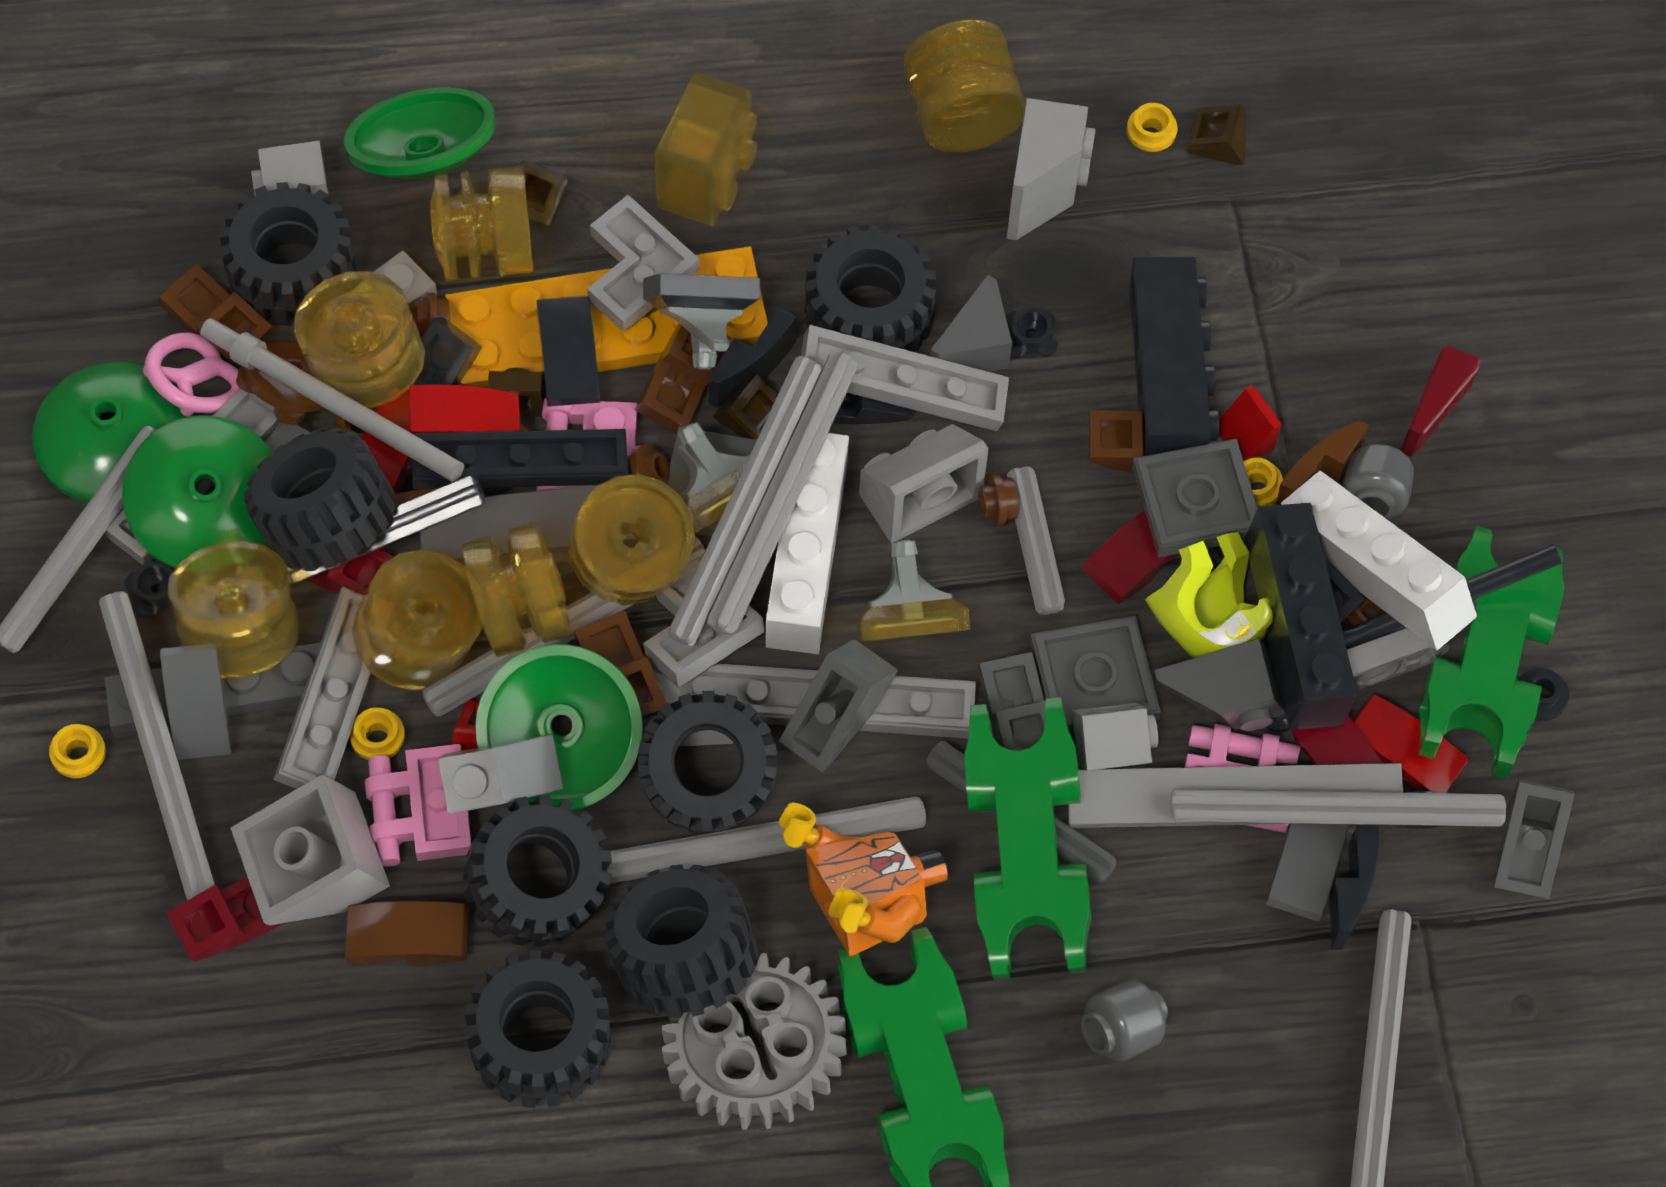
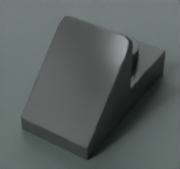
(1533, 838)

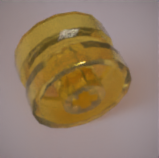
(360, 337)
(637, 508)
(524, 587)
(238, 600)
(416, 620)

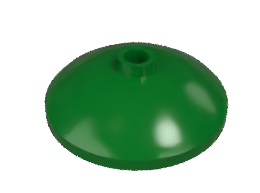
(420, 133)
(78, 447)
(160, 493)
(573, 684)

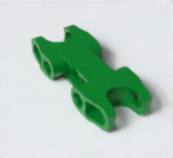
(1483, 686)
(1031, 882)
(909, 1028)

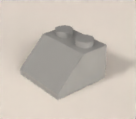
(1050, 163)
(924, 480)
(310, 853)

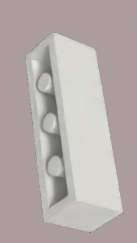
(807, 554)
(1387, 563)

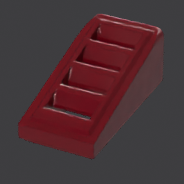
(1447, 385)

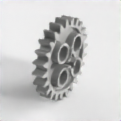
(801, 1021)

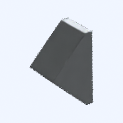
(978, 332)

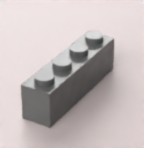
(550, 508)

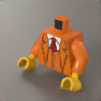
(863, 883)

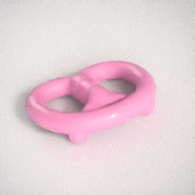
(191, 375)

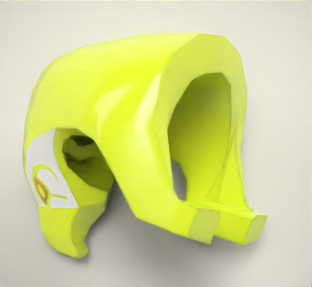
(1207, 607)

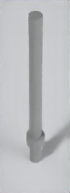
(253, 354)

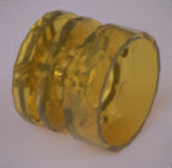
(964, 86)
(482, 224)

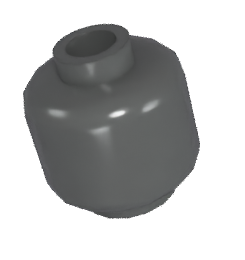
(1380, 478)
(1124, 1020)

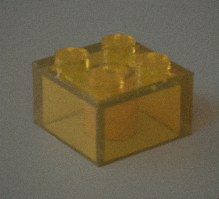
(705, 149)

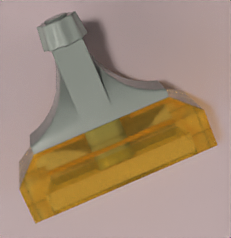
(711, 476)
(910, 604)

